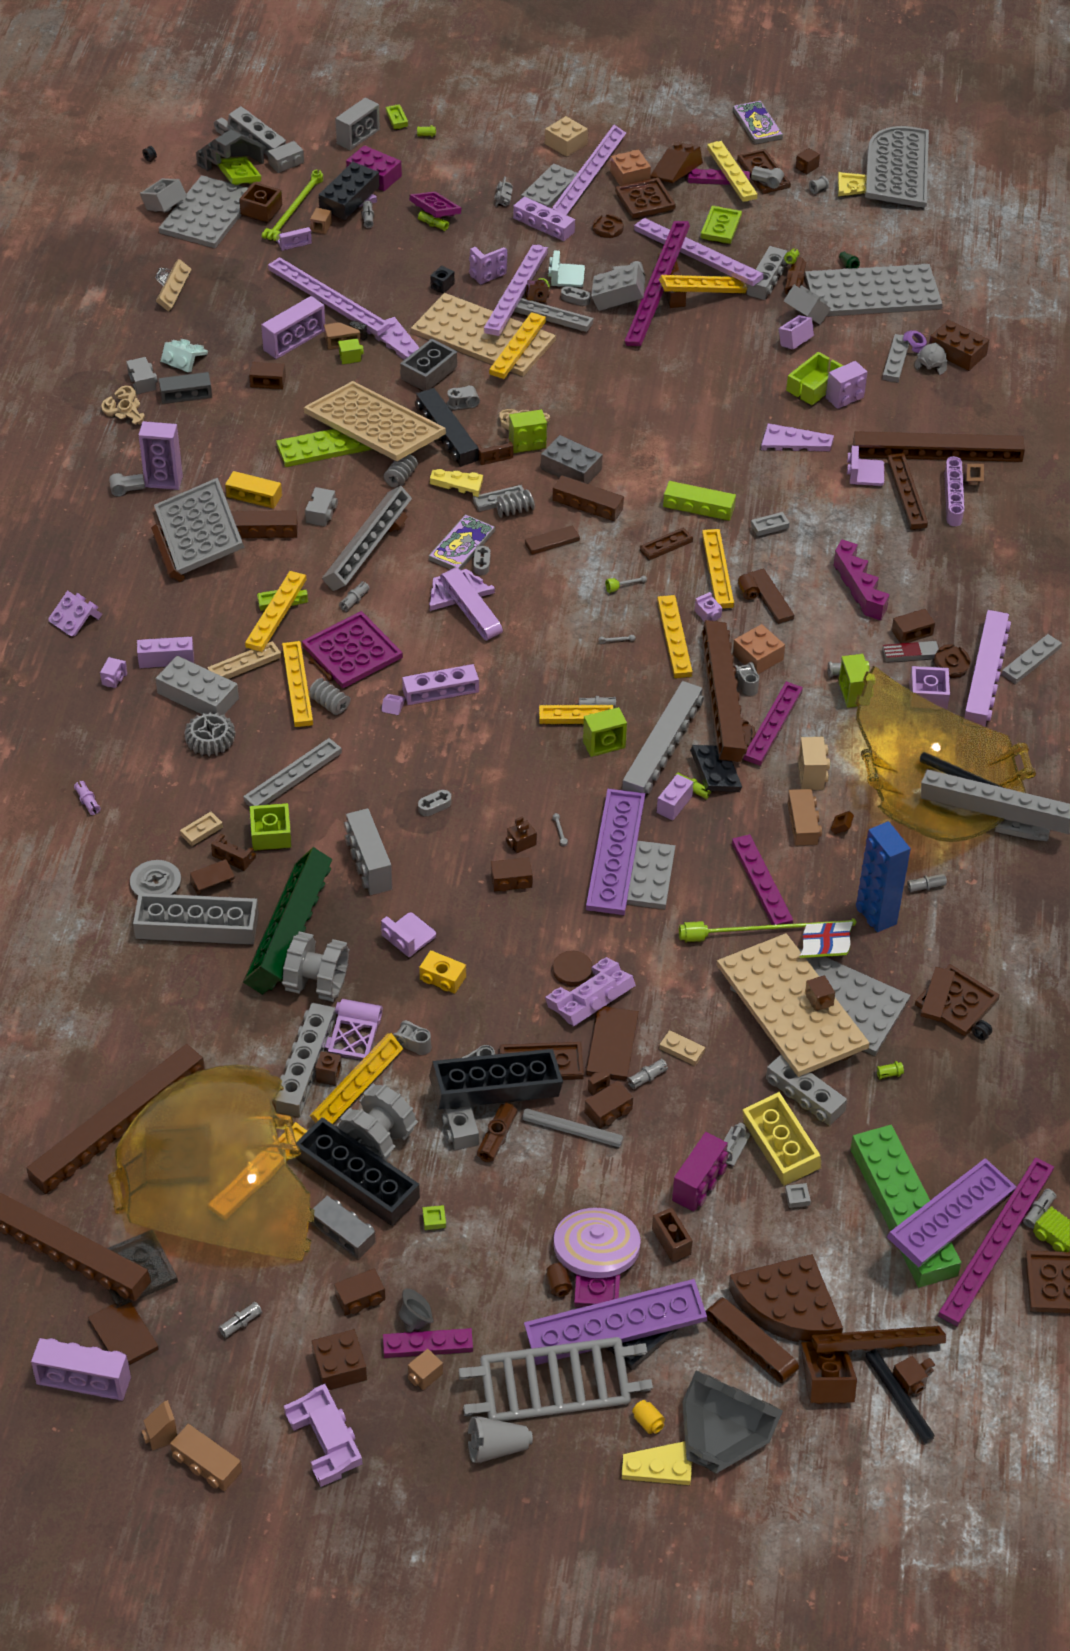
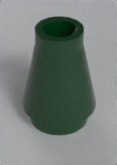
(849, 261)

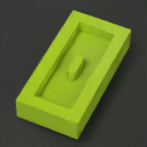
(396, 116)

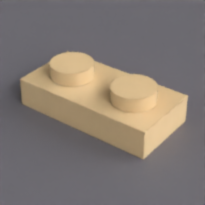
(201, 828)
(682, 1048)

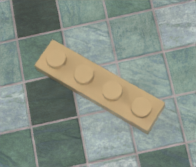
(173, 285)
(246, 661)

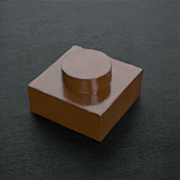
(399, 522)
(842, 822)
(598, 1082)

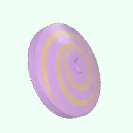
(596, 1242)

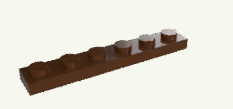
(907, 491)
(874, 1339)

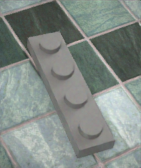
(896, 359)
(1031, 659)

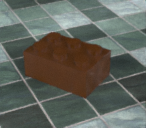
(960, 344)

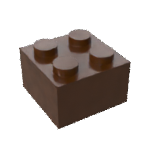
(260, 202)
(339, 1359)

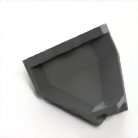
(227, 145)
(724, 1423)

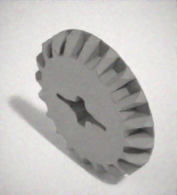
(163, 871)

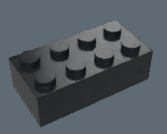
(349, 190)

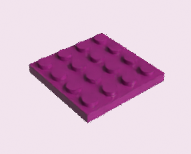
(352, 649)

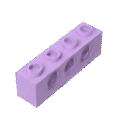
(544, 218)
(440, 684)

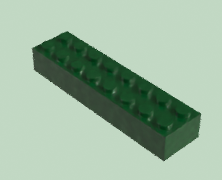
(288, 919)

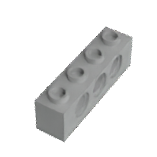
(248, 125)
(771, 267)
(819, 1097)
(464, 1135)

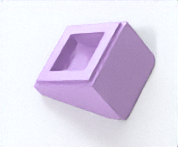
(392, 704)

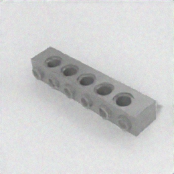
(305, 1053)

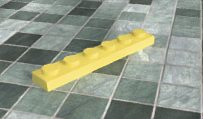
(732, 171)

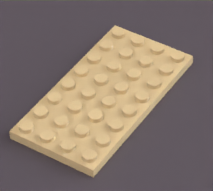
(461, 328)
(375, 420)
(773, 987)

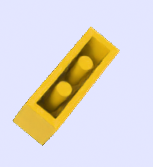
(253, 490)

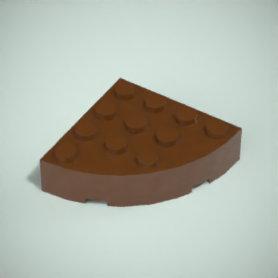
(787, 1299)

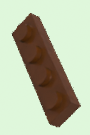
(164, 549)

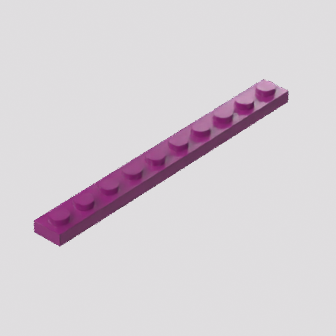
(654, 288)
(995, 1242)

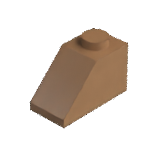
(339, 332)
(160, 1427)

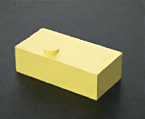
(781, 1138)

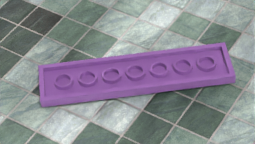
(615, 852)
(951, 1212)
(623, 1317)

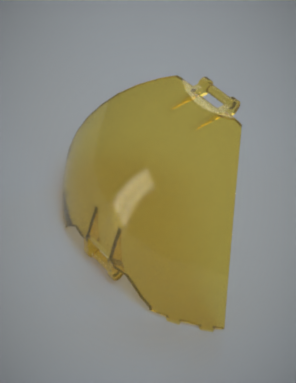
(902, 727)
(212, 1167)

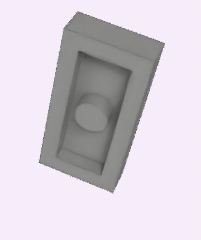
(770, 524)

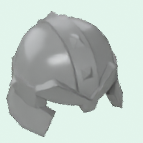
(932, 356)

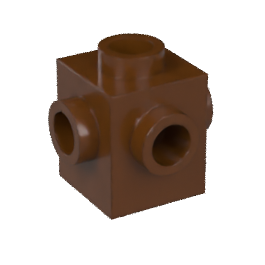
(537, 291)

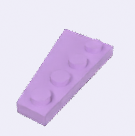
(397, 339)
(788, 437)

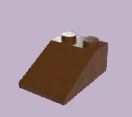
(677, 162)
(828, 1376)

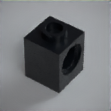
(442, 279)

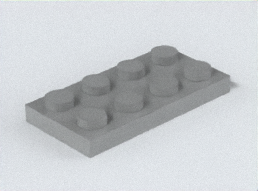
(550, 185)
(651, 875)

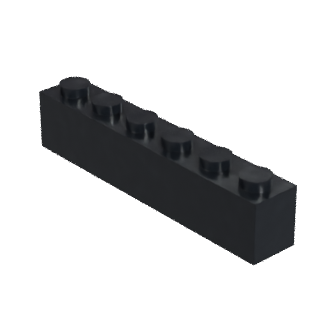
(456, 438)

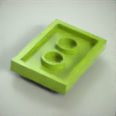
(239, 170)
(721, 224)

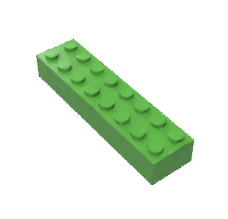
(899, 1195)

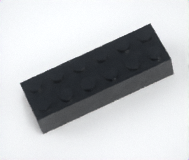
(495, 1078)
(358, 1171)

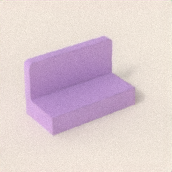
(295, 238)

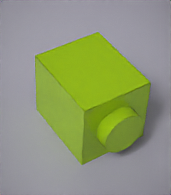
(350, 351)

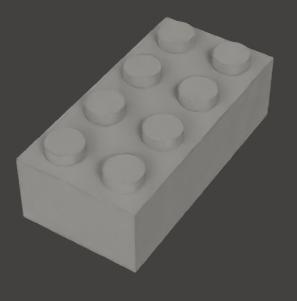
(196, 687)
(368, 852)

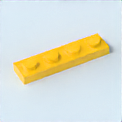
(568, 713)

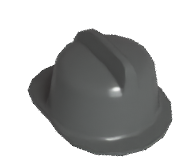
(415, 1310)

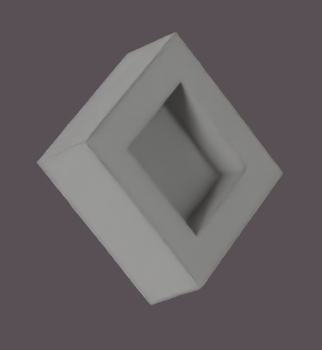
(797, 1195)

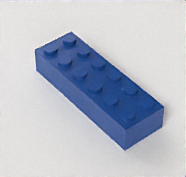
(882, 876)

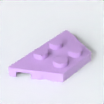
(441, 598)

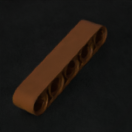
(752, 1340)

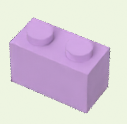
(796, 332)
(675, 797)

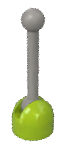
(613, 585)

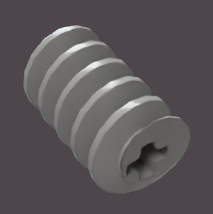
(400, 471)
(515, 501)
(329, 696)

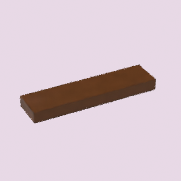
(772, 597)

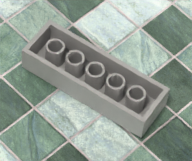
(196, 918)

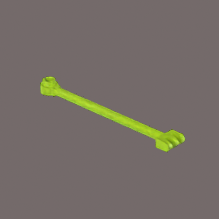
(316, 177)

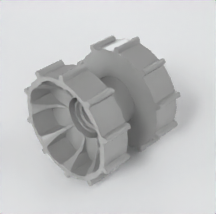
(304, 963)
(383, 1118)

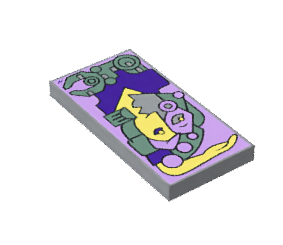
(757, 122)
(461, 543)

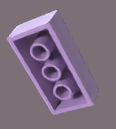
(293, 327)
(160, 455)
(81, 1369)

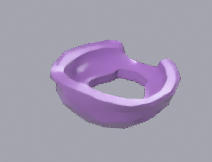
(916, 346)

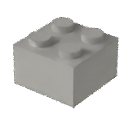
(163, 195)
(807, 303)

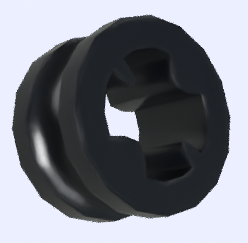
(149, 153)
(982, 1030)

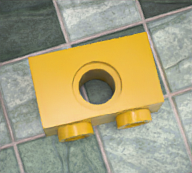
(442, 972)

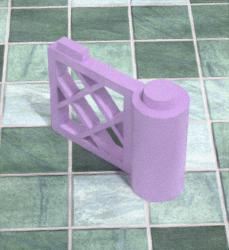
(361, 1016)

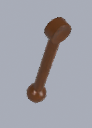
(312, 661)

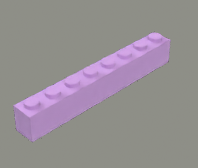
(986, 667)

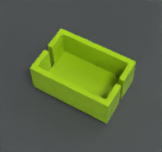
(811, 378)

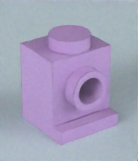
(708, 607)
(113, 672)

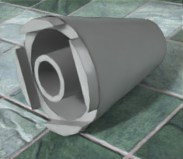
(496, 1439)

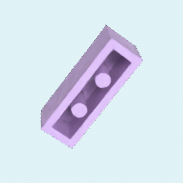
(162, 651)

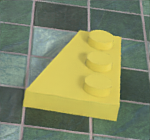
(851, 183)
(463, 481)

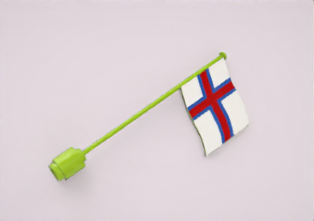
(819, 938)

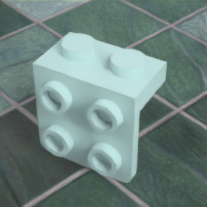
(565, 274)
(181, 354)

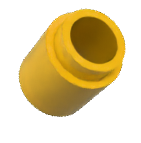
(648, 1417)

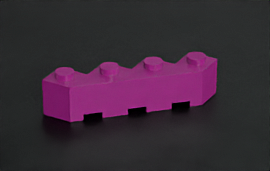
(862, 585)

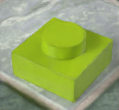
(434, 1217)

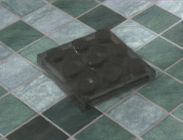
(148, 1253)

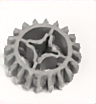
(209, 734)

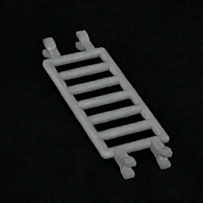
(558, 1407)

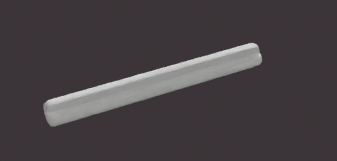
(573, 1127)

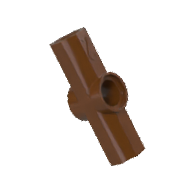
(795, 274)
(492, 1141)

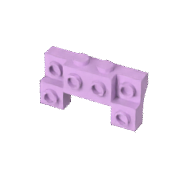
(605, 986)
(329, 1427)

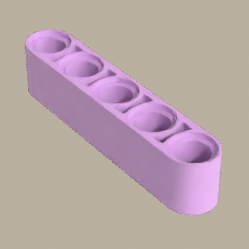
(954, 491)
(471, 603)

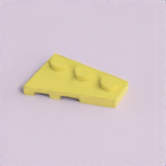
(658, 1465)

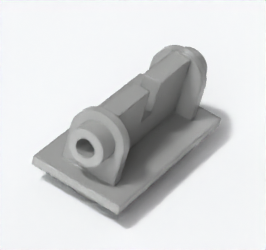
(504, 193)
(736, 1139)

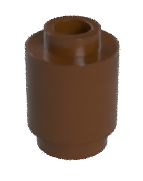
(748, 586)
(558, 1280)

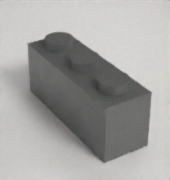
(185, 388)

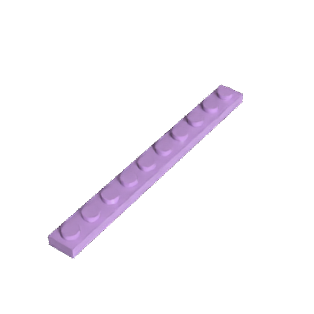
(589, 170)
(702, 253)
(515, 290)
(328, 296)

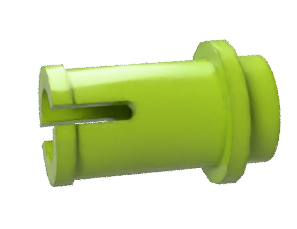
(426, 131)
(790, 257)
(890, 1070)

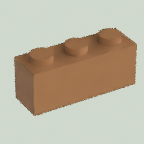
(804, 817)
(205, 1458)

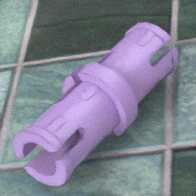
(87, 798)

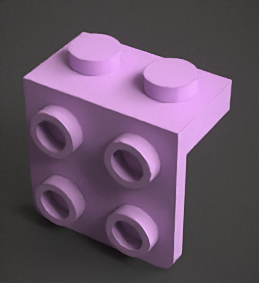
(488, 266)
(864, 471)
(72, 613)
(408, 933)

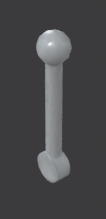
(602, 640)
(563, 842)

